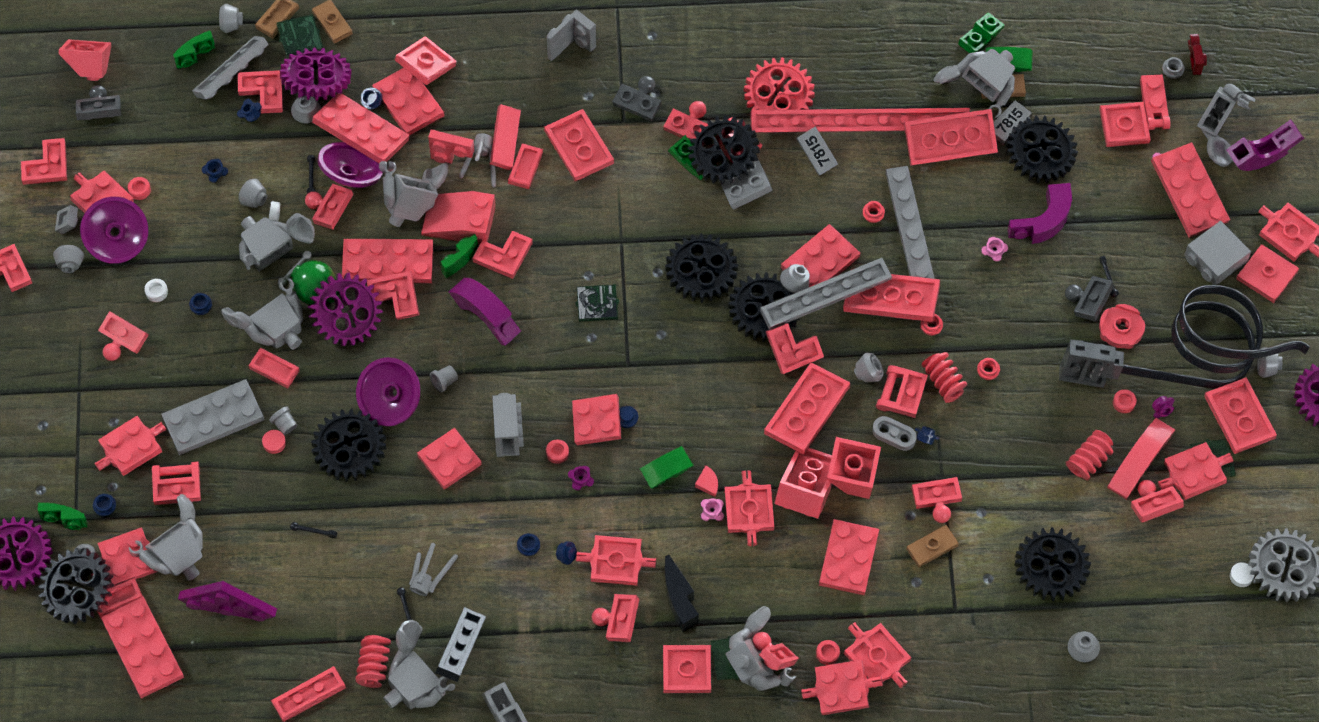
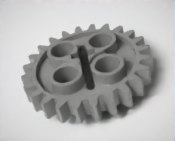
(1265, 558)

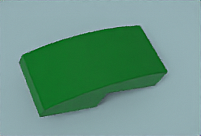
(982, 34)
(186, 54)
(1021, 57)
(681, 153)
(464, 252)
(666, 467)
(70, 517)

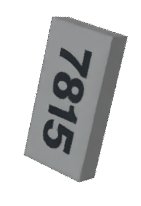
(1008, 119)
(817, 151)

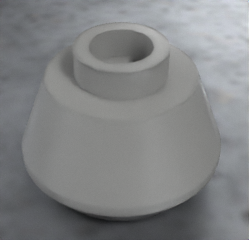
(229, 18)
(304, 109)
(252, 194)
(68, 258)
(795, 278)
(1269, 365)
(869, 368)
(1083, 646)

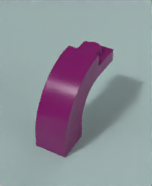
(1267, 150)
(1050, 222)
(487, 306)

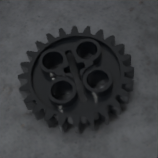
(742, 140)
(1041, 149)
(701, 267)
(770, 290)
(358, 461)
(1062, 548)
(82, 565)

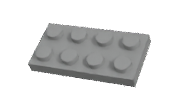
(212, 417)

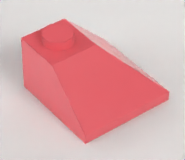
(87, 57)

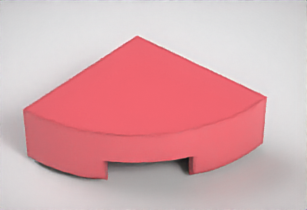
(708, 481)

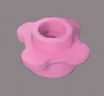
(995, 243)
(708, 504)

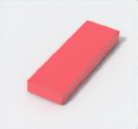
(505, 137)
(308, 694)

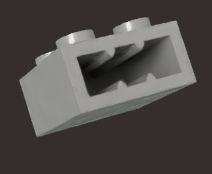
(1217, 253)
(507, 425)

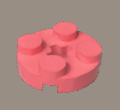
(1121, 338)

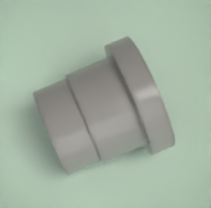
(443, 378)
(283, 420)

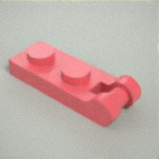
(1155, 101)

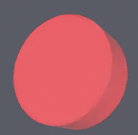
(139, 188)
(1124, 401)
(274, 441)
(557, 451)
(828, 652)

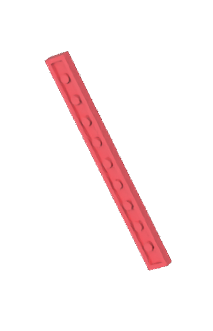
(842, 119)

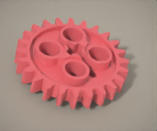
(762, 82)

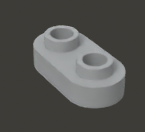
(895, 433)

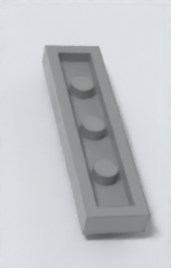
(230, 67)

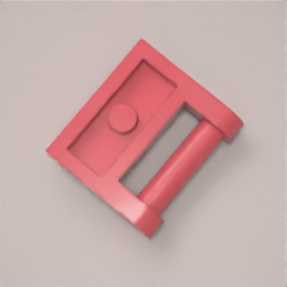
(909, 393)
(167, 490)

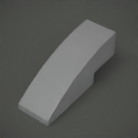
(503, 705)

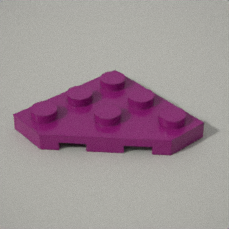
(227, 600)

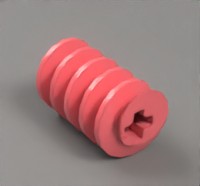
(944, 376)
(1090, 454)
(371, 660)

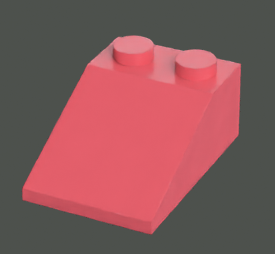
(460, 216)
(805, 483)

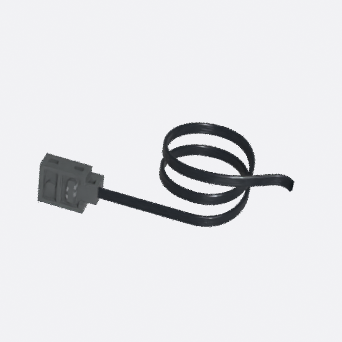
(1093, 363)

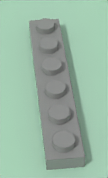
(909, 222)
(825, 293)

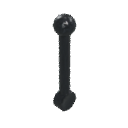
(311, 159)
(1115, 292)
(295, 526)
(401, 592)

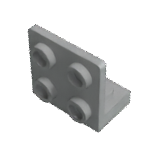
(572, 28)

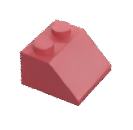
(853, 467)

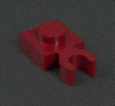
(1197, 57)

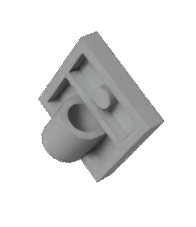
(748, 188)

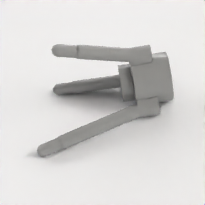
(482, 147)
(421, 582)

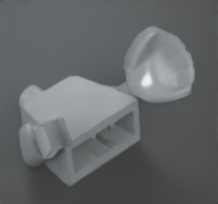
(986, 72)
(1216, 116)
(410, 196)
(270, 240)
(274, 323)
(177, 547)
(746, 659)
(410, 676)

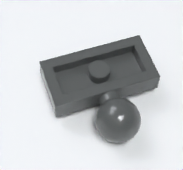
(639, 101)
(98, 105)
(1092, 299)

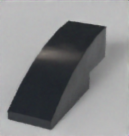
(680, 596)

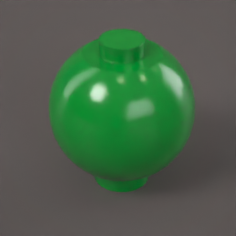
(308, 277)

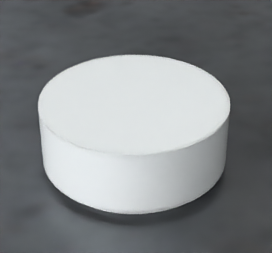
(274, 211)
(156, 290)
(1241, 575)

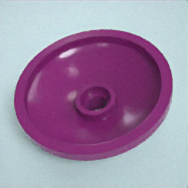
(348, 166)
(111, 214)
(376, 389)

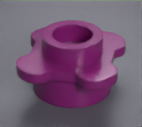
(1163, 406)
(583, 471)

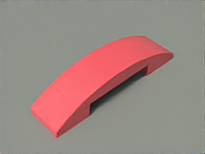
(1140, 458)

